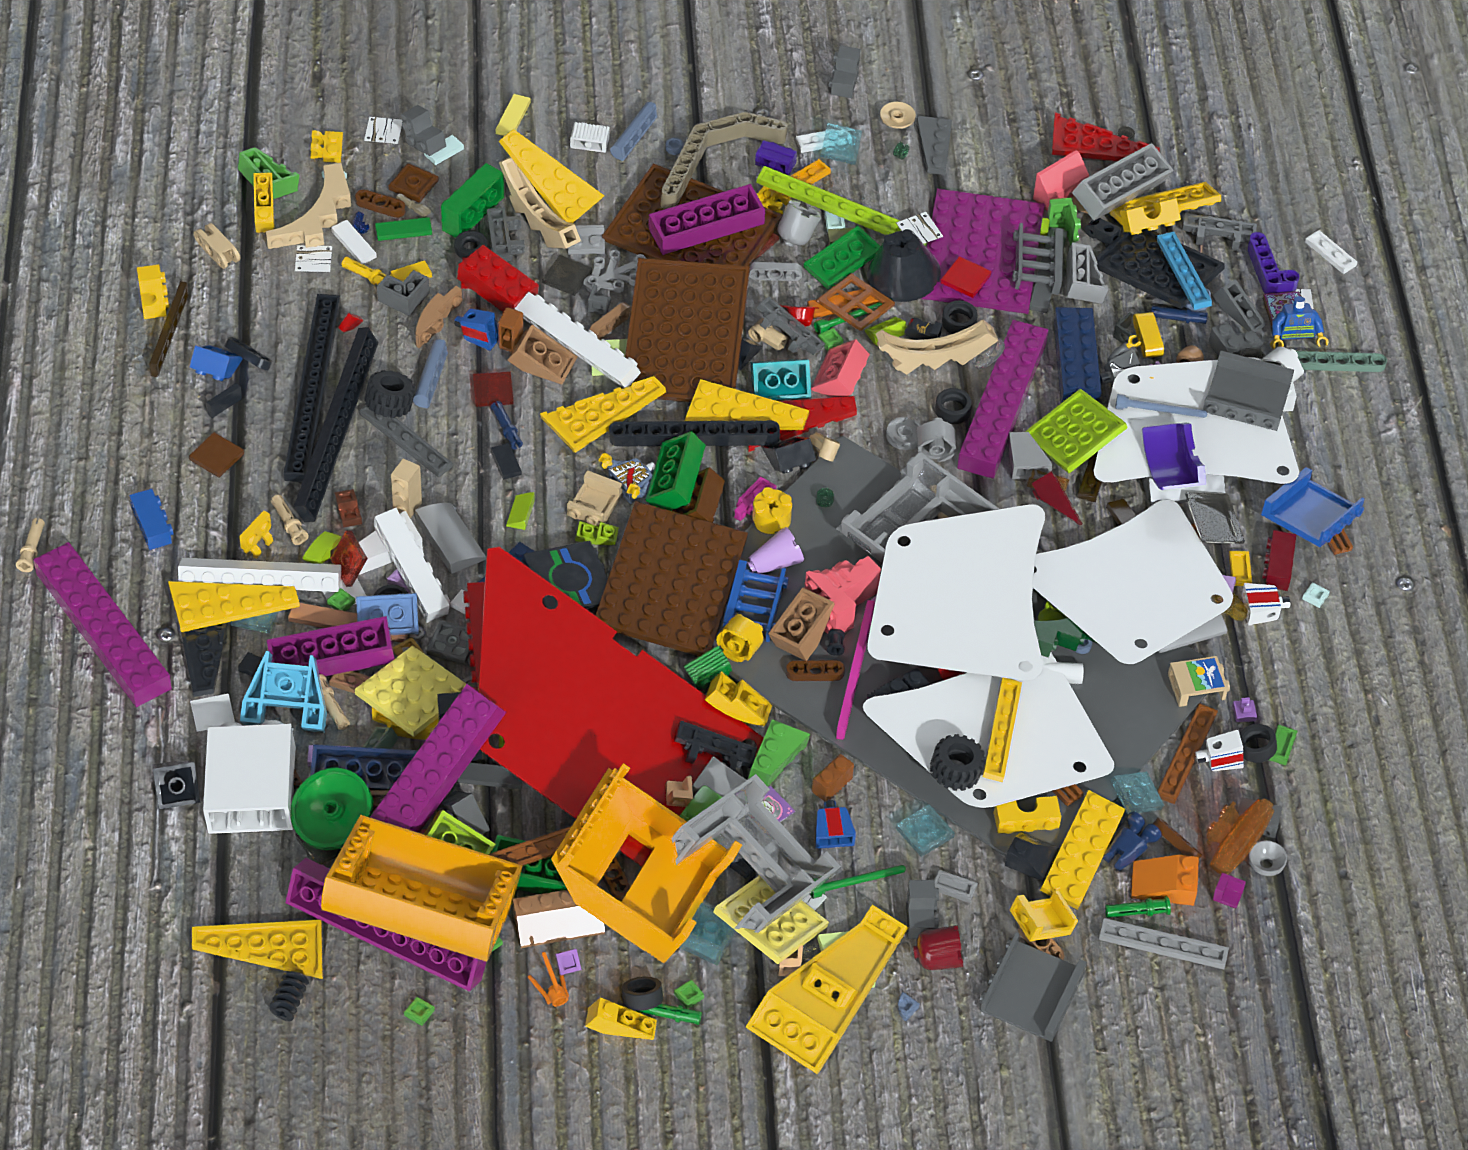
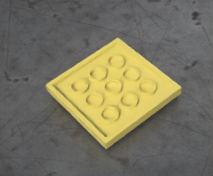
(409, 690)
(782, 935)

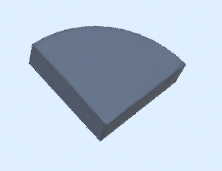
(907, 1006)

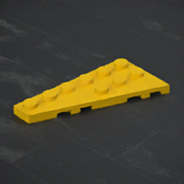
(217, 603)

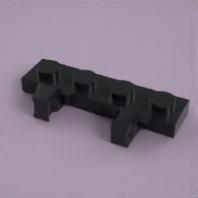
(701, 740)

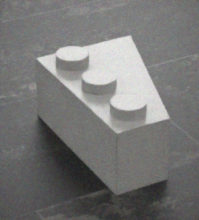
(1083, 276)

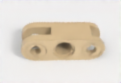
(216, 245)

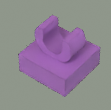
(1244, 710)
(568, 961)

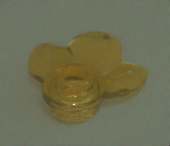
(1236, 610)

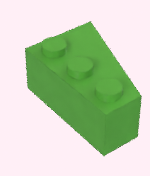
(256, 161)
(777, 751)

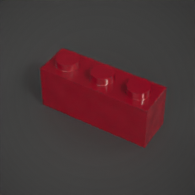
(1279, 559)

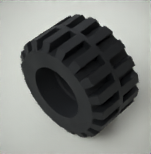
(389, 393)
(957, 775)

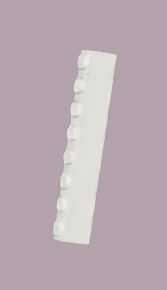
(578, 341)
(300, 575)

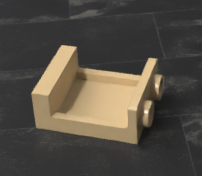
(595, 499)

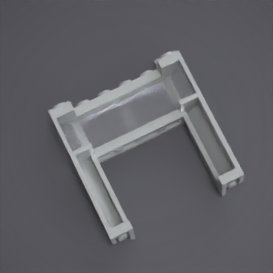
(916, 498)
(764, 846)

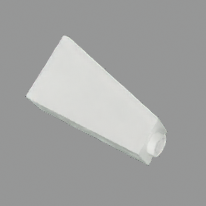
(376, 550)

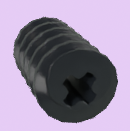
(288, 995)

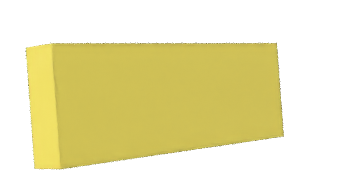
(513, 114)

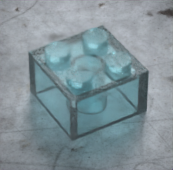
(709, 936)

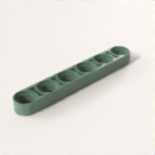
(1349, 358)

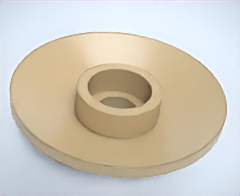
(897, 115)

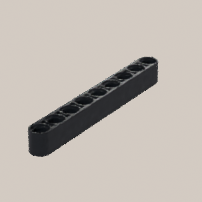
(665, 429)

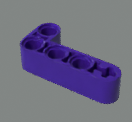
(1266, 268)

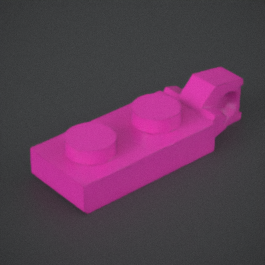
(745, 502)

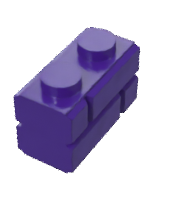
(776, 157)

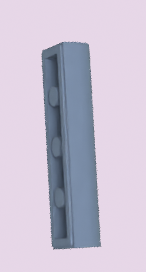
(634, 131)
(431, 374)

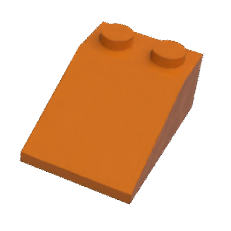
(1166, 876)

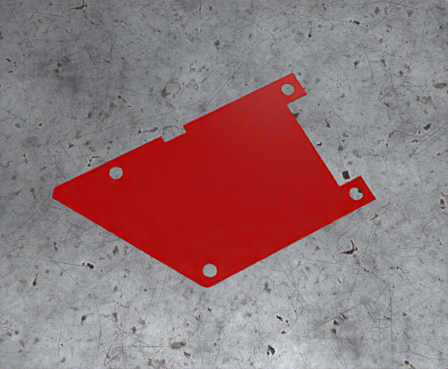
(582, 698)

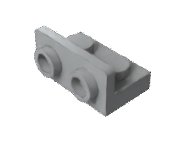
(590, 242)

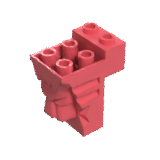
(845, 586)

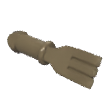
(418, 208)

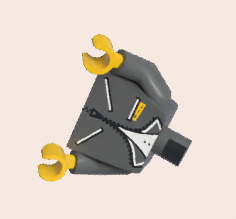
(1119, 360)

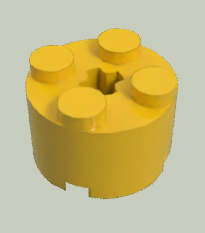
(772, 510)
(740, 638)

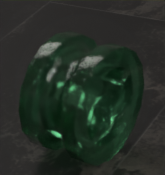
(901, 150)
(825, 502)

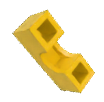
(1165, 213)
(152, 291)
(1012, 819)

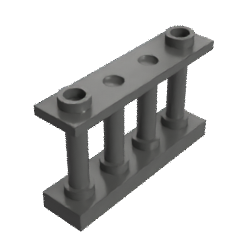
(1055, 253)

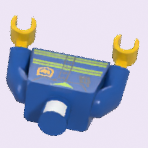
(1297, 322)

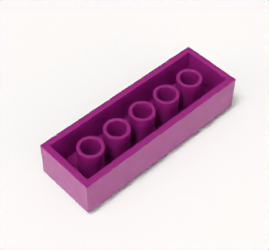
(706, 219)
(337, 647)

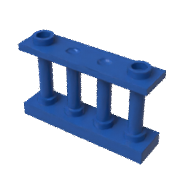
(739, 589)

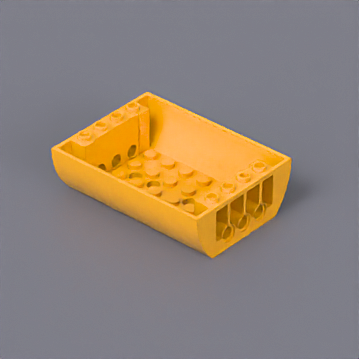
(421, 887)

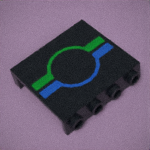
(572, 570)

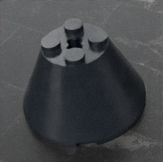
(903, 268)

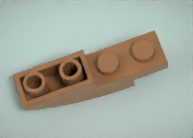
(432, 316)

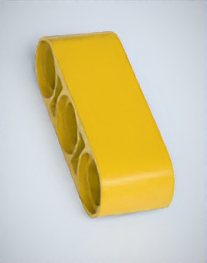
(1148, 334)

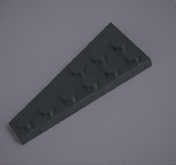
(203, 656)

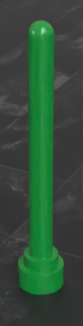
(823, 325)
(857, 879)

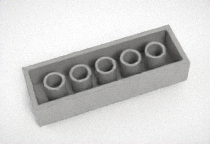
(1122, 181)

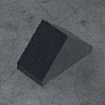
(748, 351)

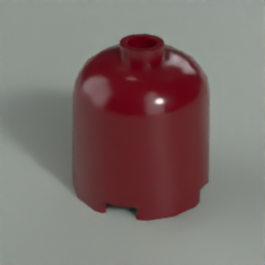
(939, 948)

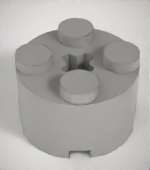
(936, 439)

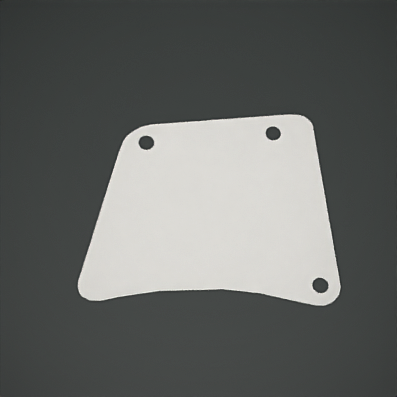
(1220, 443)
(1135, 583)
(962, 594)
(1045, 742)

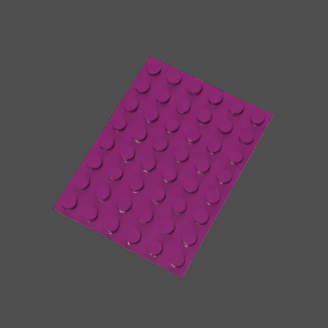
(982, 232)

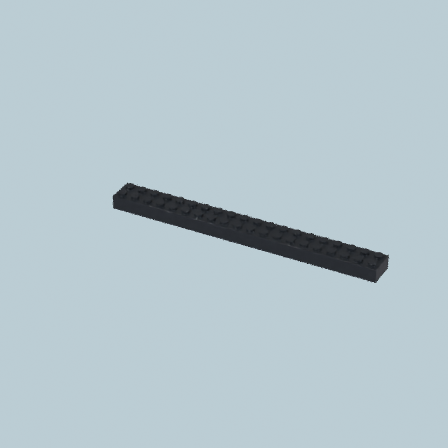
(312, 386)
(336, 425)

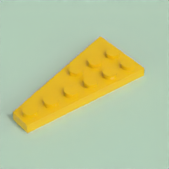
(557, 185)
(723, 403)
(593, 415)
(277, 945)

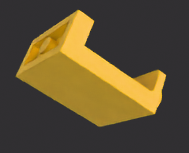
(1044, 917)

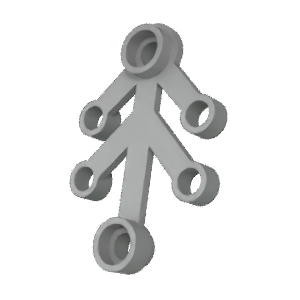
(612, 273)

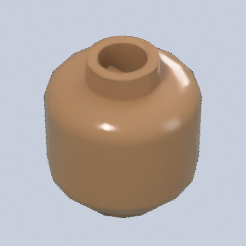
(1190, 354)

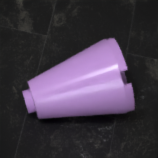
(776, 553)

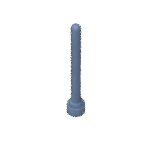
(1124, 402)

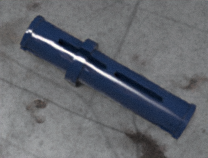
(1180, 315)
(509, 430)

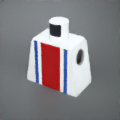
(1263, 602)
(1222, 752)

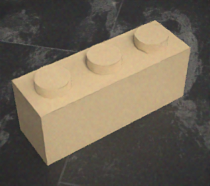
(406, 487)

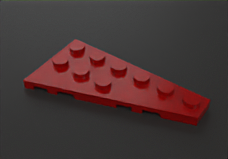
(1090, 141)
(820, 412)

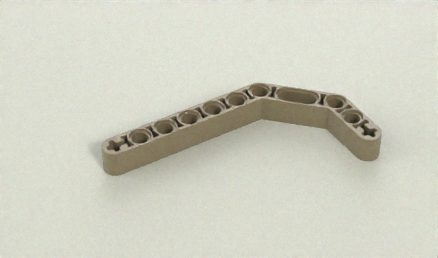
(713, 133)

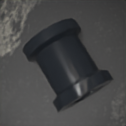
(836, 642)

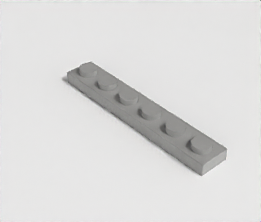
(1164, 943)

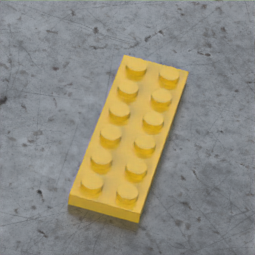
(1187, 198)
(1083, 848)

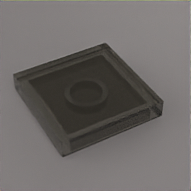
(566, 275)

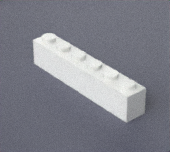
(411, 564)

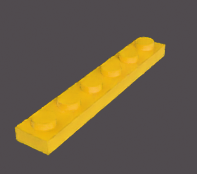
(1002, 729)

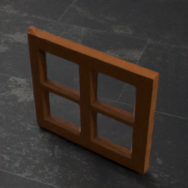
(867, 291)

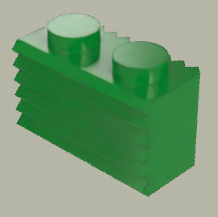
(707, 667)

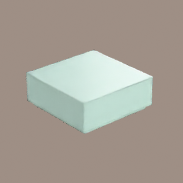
(1316, 595)

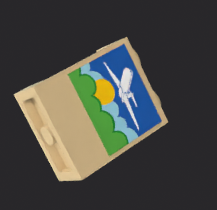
(1197, 678)

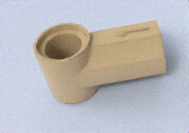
(769, 336)
(825, 446)

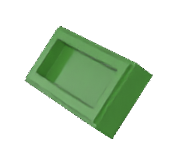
(1285, 740)

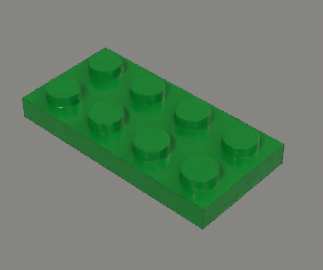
(842, 257)

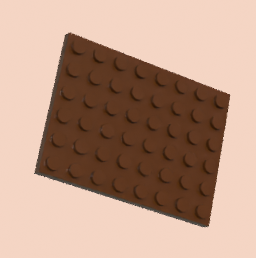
(632, 233)
(687, 324)
(671, 579)

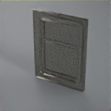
(1214, 518)

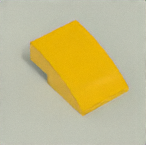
(738, 700)

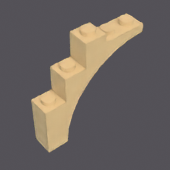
(525, 200)
(322, 215)
(935, 352)

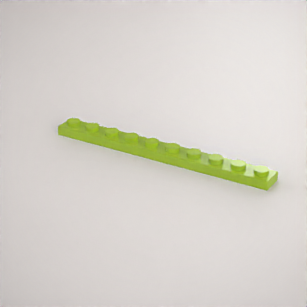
(828, 201)

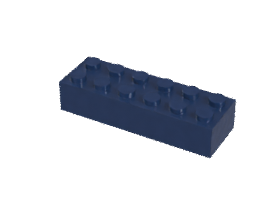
(1076, 352)
(375, 766)

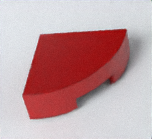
(350, 322)

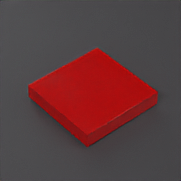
(966, 277)

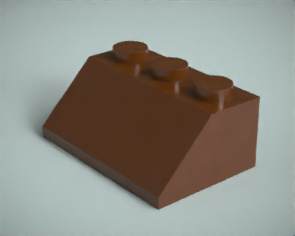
(704, 496)

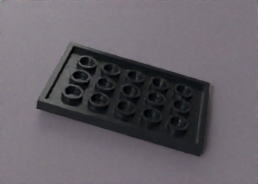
(1143, 265)

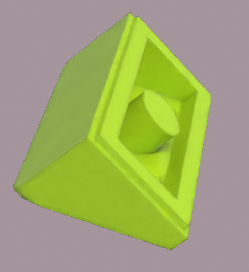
(893, 326)
(521, 510)

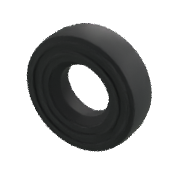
(465, 237)

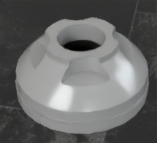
(1271, 852)

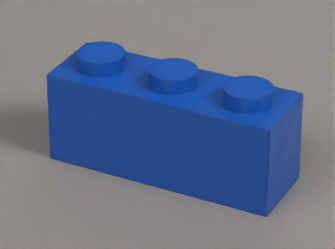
(151, 519)

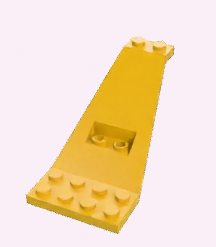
(806, 1018)

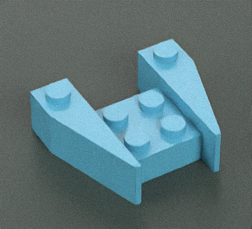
(286, 687)

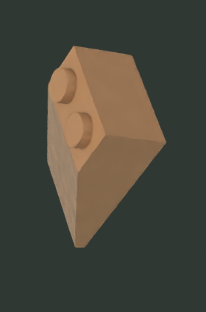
(542, 356)
(802, 624)

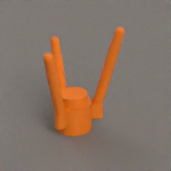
(557, 994)

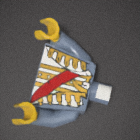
(632, 475)

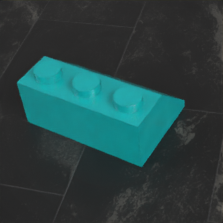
(781, 379)

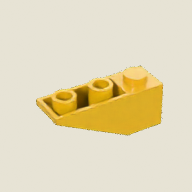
(263, 202)
(620, 1021)

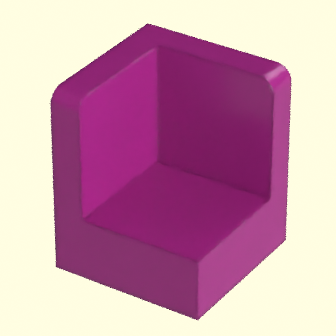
(1229, 890)

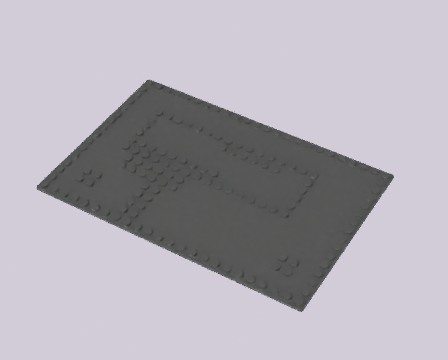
(1125, 702)

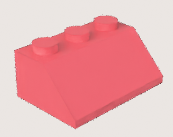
(1060, 179)
(841, 370)

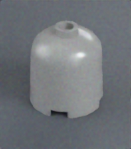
(798, 223)

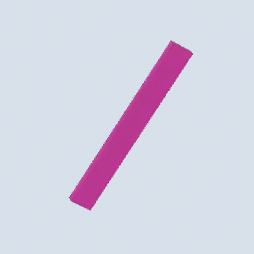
(855, 670)

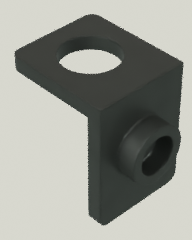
(1121, 327)

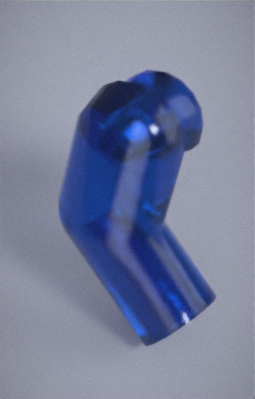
(358, 224)

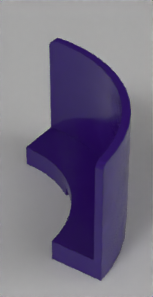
(1171, 456)

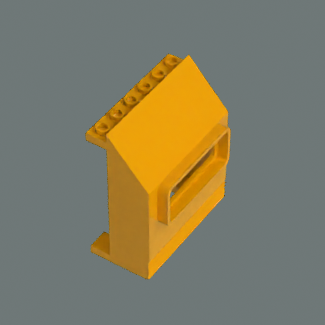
(664, 895)

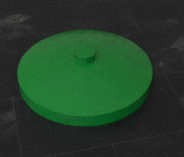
(329, 807)

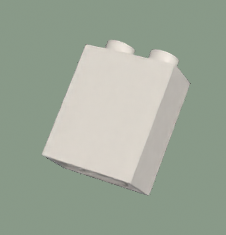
(249, 777)

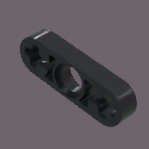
(248, 353)

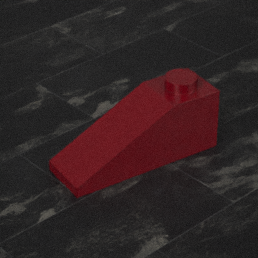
(1052, 493)

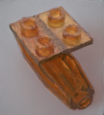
(1237, 834)

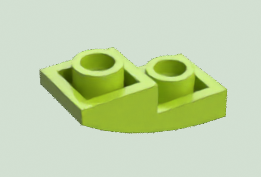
(598, 535)
(321, 548)

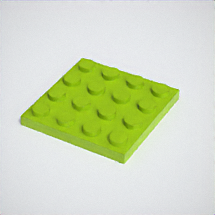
(1076, 430)

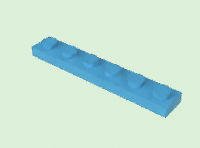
(1184, 270)

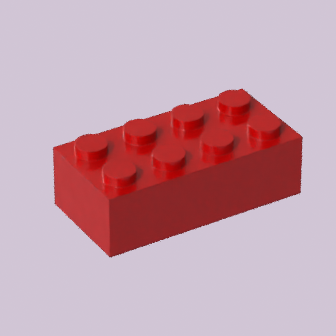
(495, 279)

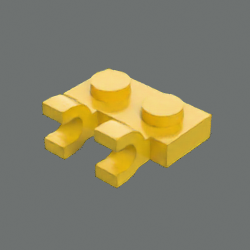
(332, 146)
(769, 199)
(255, 532)

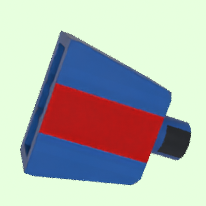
(479, 328)
(834, 827)

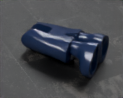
(1129, 844)

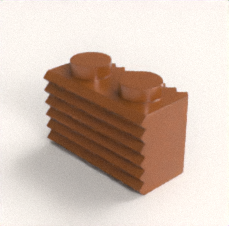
(510, 329)
(832, 778)

